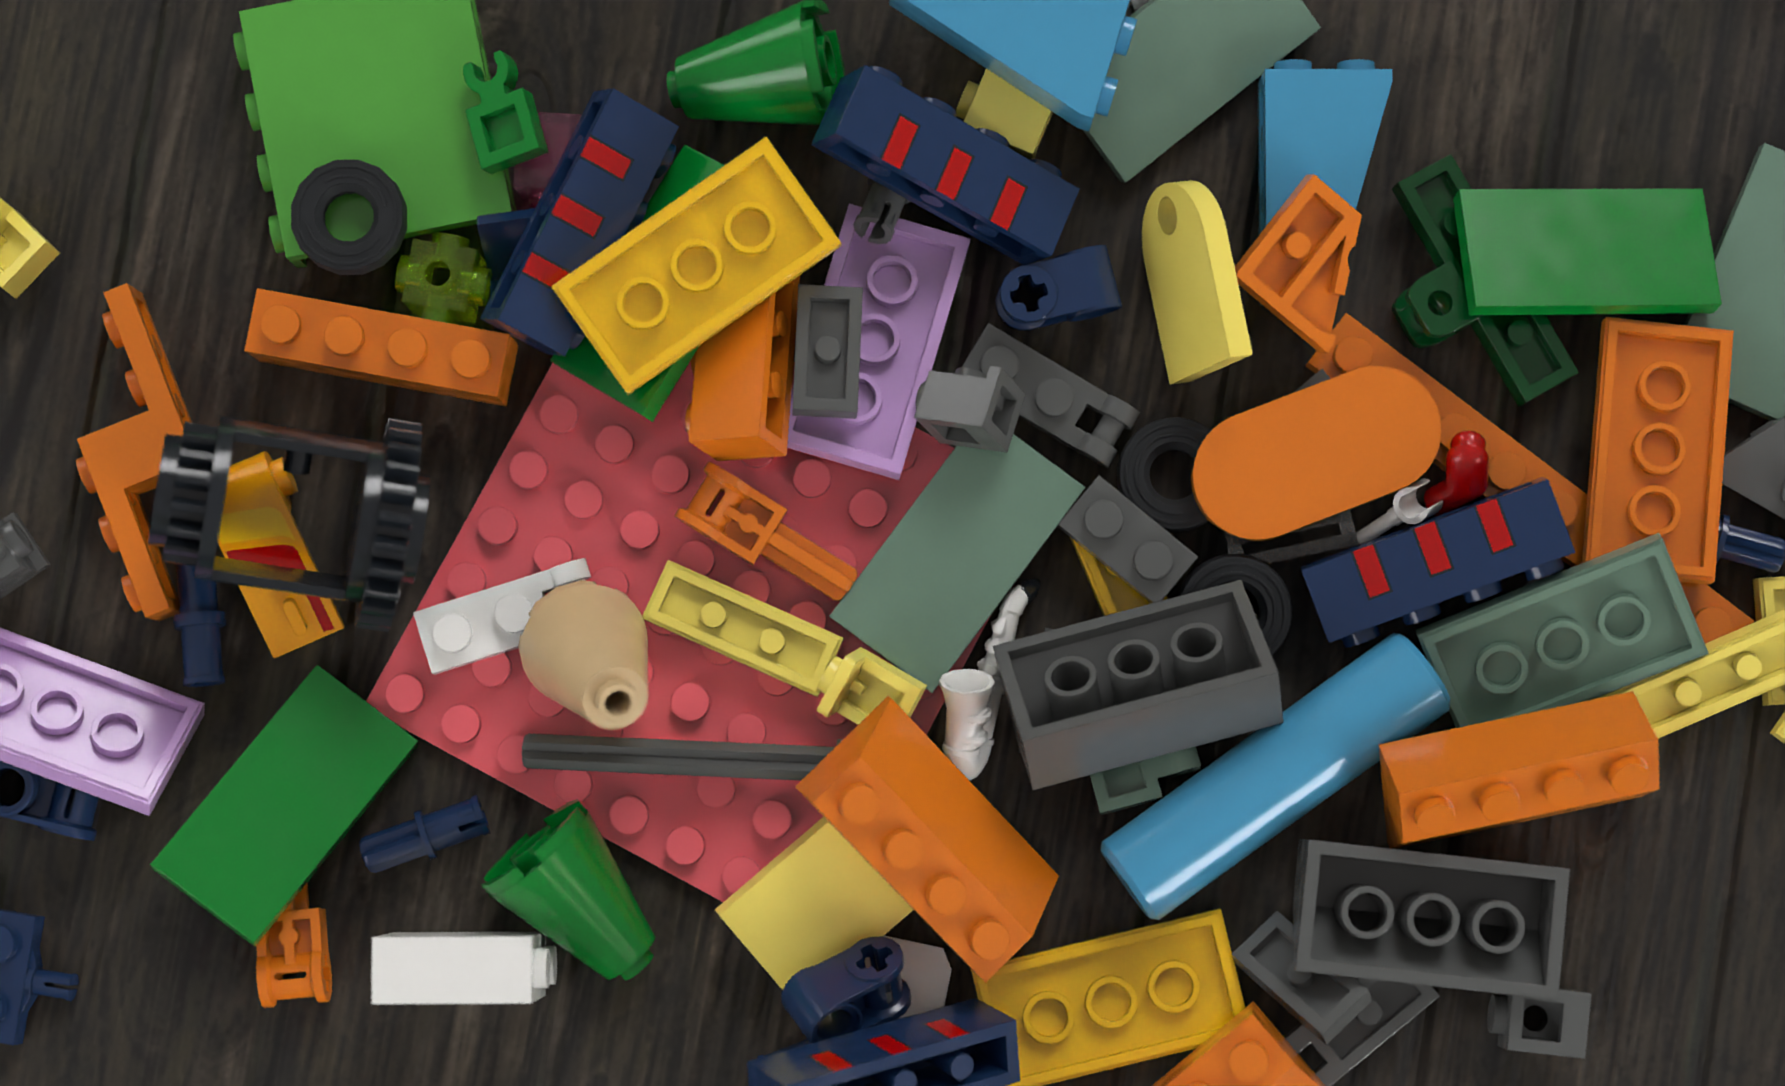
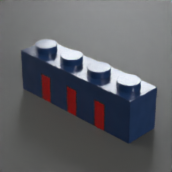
(946, 164)
(583, 210)
(1437, 560)
(940, 1047)

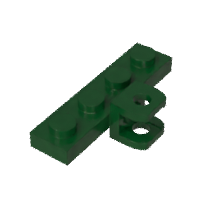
(1519, 346)

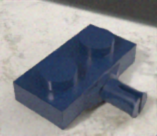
(23, 974)

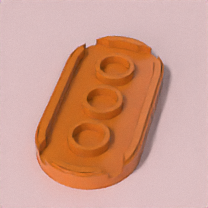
(1316, 453)

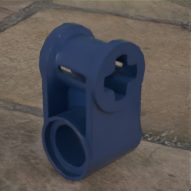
(1070, 288)
(52, 806)
(846, 994)

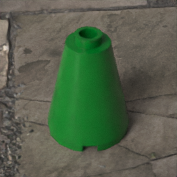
(762, 72)
(574, 894)

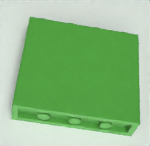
(371, 88)

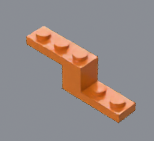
(127, 455)

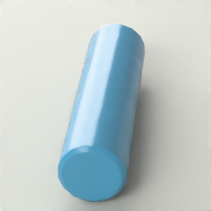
(1275, 776)

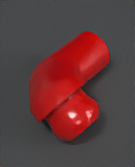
(1465, 473)

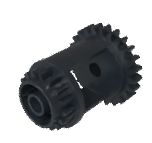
(384, 525)

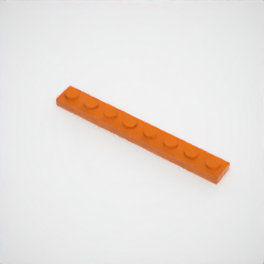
(1508, 460)

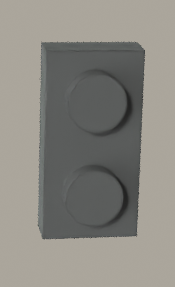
(827, 351)
(1127, 541)
(1317, 1000)

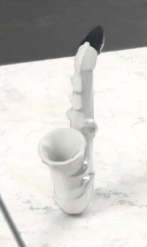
(975, 695)

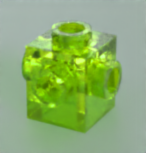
(460, 295)

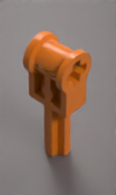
(752, 527)
(292, 946)

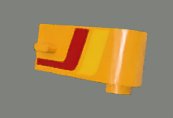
(262, 530)

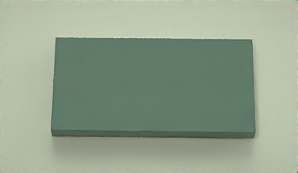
(1185, 67)
(1753, 288)
(956, 556)
(1566, 636)

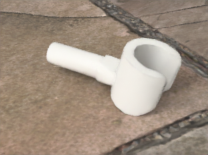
(1404, 509)

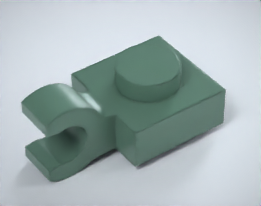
(1138, 781)

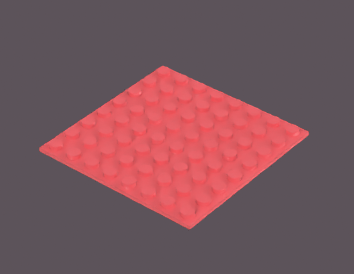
(606, 489)

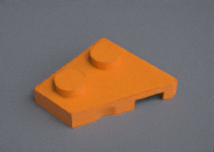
(1302, 261)

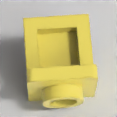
(22, 251)
(862, 682)

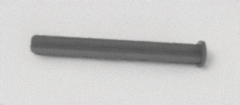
(671, 756)

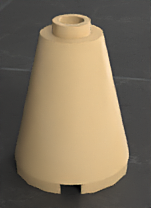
(588, 652)

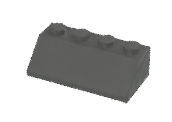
(1139, 684)
(1429, 919)

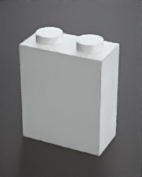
(461, 967)

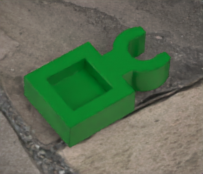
(506, 121)

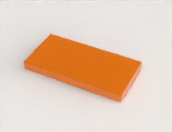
(1659, 441)

